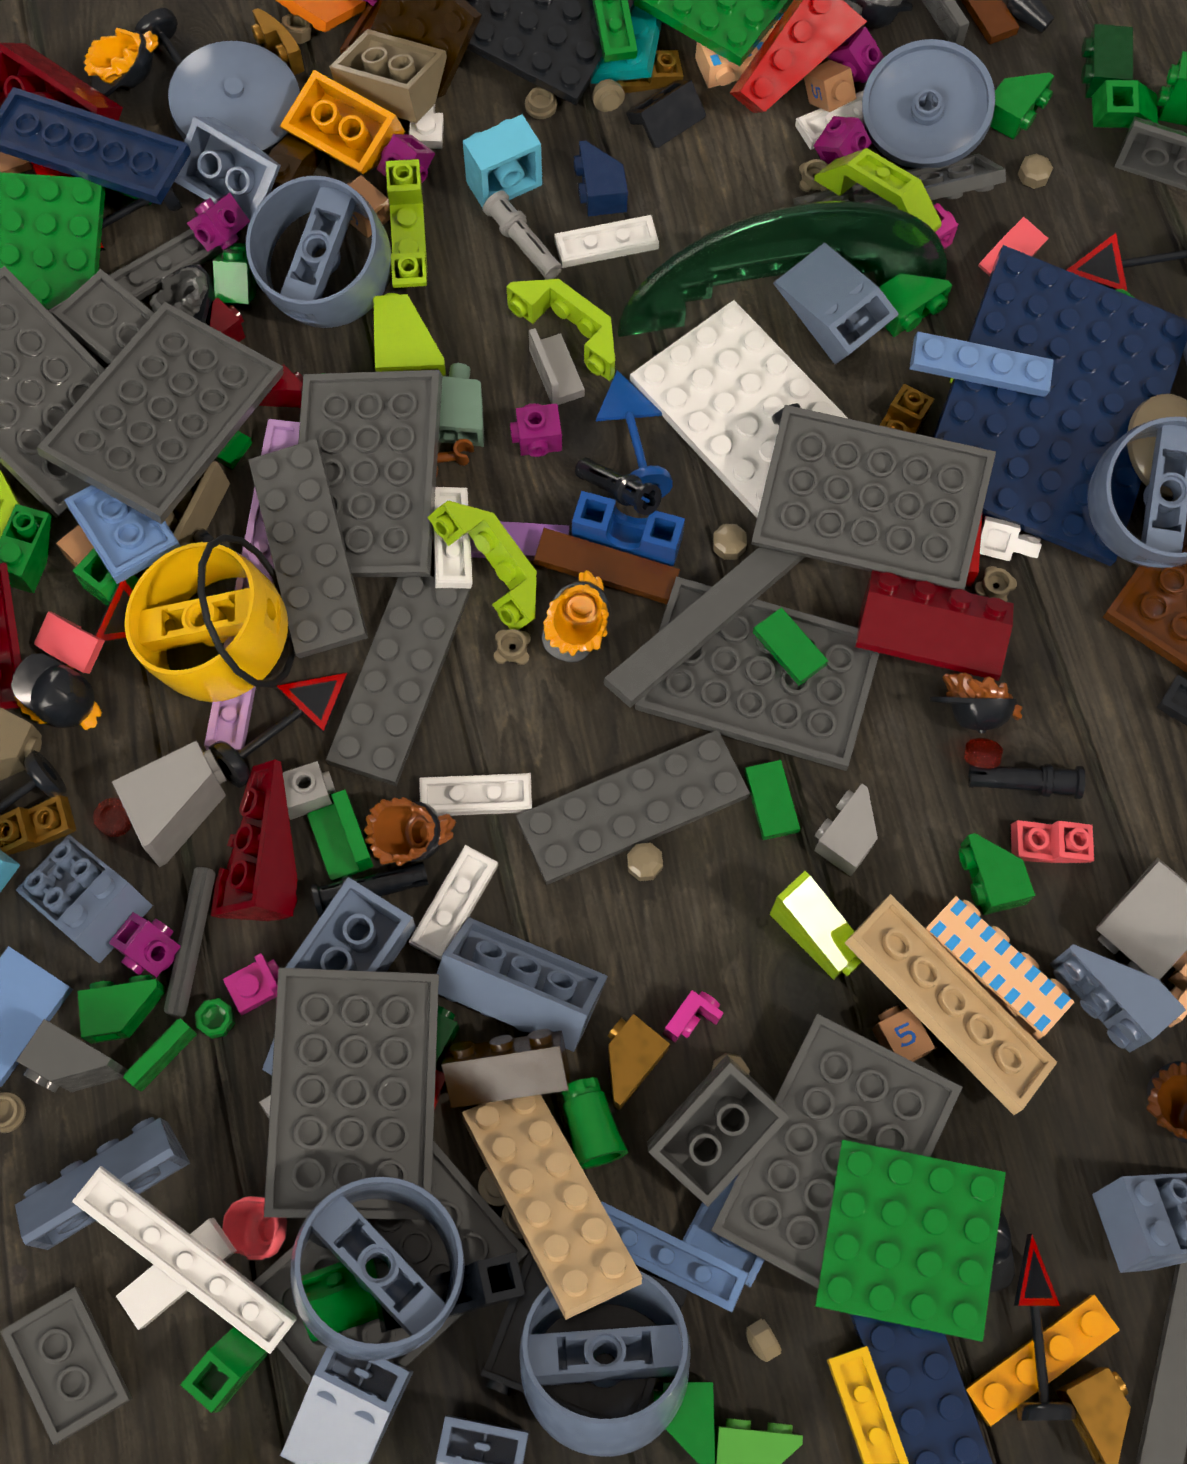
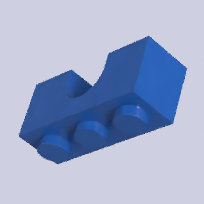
(651, 537)

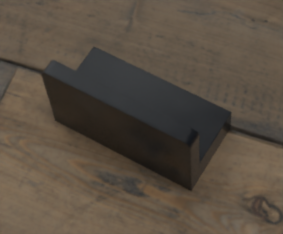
(668, 112)

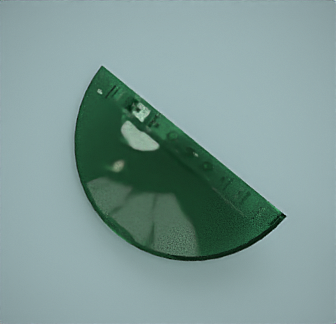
(775, 241)

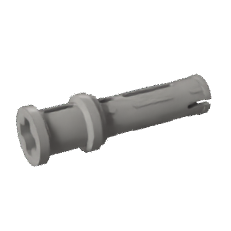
(514, 225)

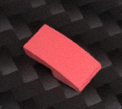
(1022, 237)
(68, 642)
(1052, 842)

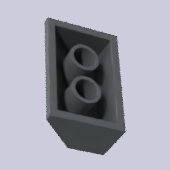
(1155, 153)
(717, 1130)

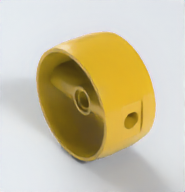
(164, 618)

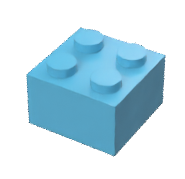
(503, 160)

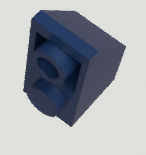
(602, 181)

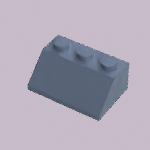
(355, 933)

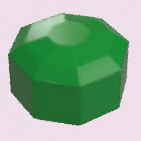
(215, 1018)

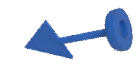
(628, 403)

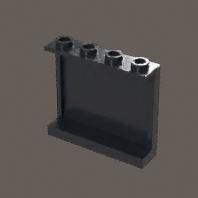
(581, 1398)

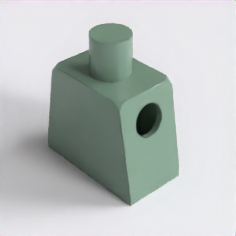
(461, 407)

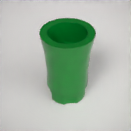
(591, 1124)

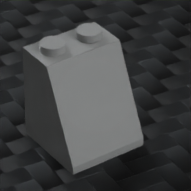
(171, 798)
(1149, 921)

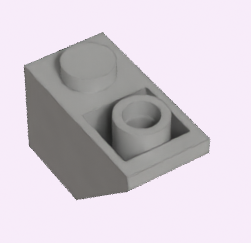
(851, 834)

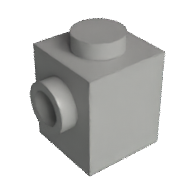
(307, 789)

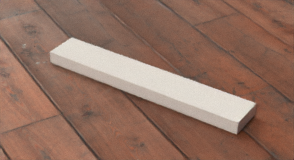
(185, 1259)

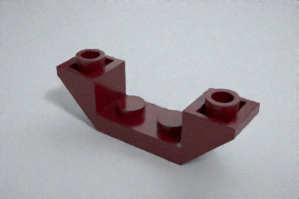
(289, 388)

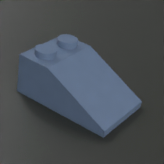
(226, 163)

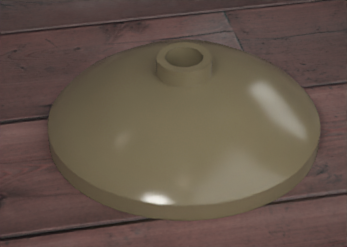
(1142, 449)

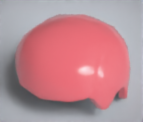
(250, 1231)

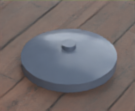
(238, 87)
(928, 104)

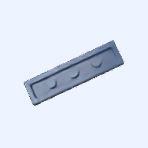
(981, 364)
(679, 1261)

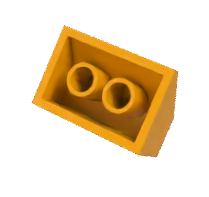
(341, 123)

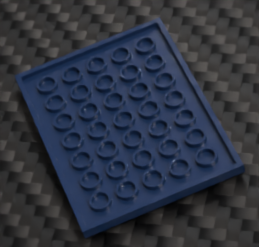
(1106, 363)

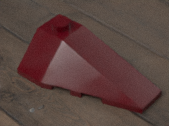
(262, 865)

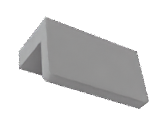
(555, 368)

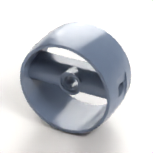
(331, 212)
(1163, 520)
(356, 1243)
(637, 1354)

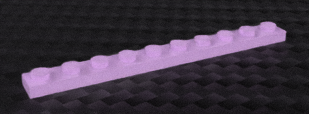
(231, 717)

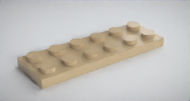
(952, 1004)
(552, 1203)

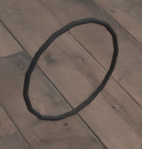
(207, 619)

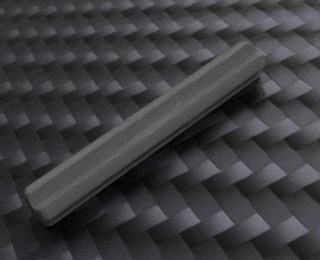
(190, 942)

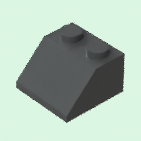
(64, 1061)

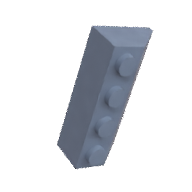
(518, 982)
(138, 1161)

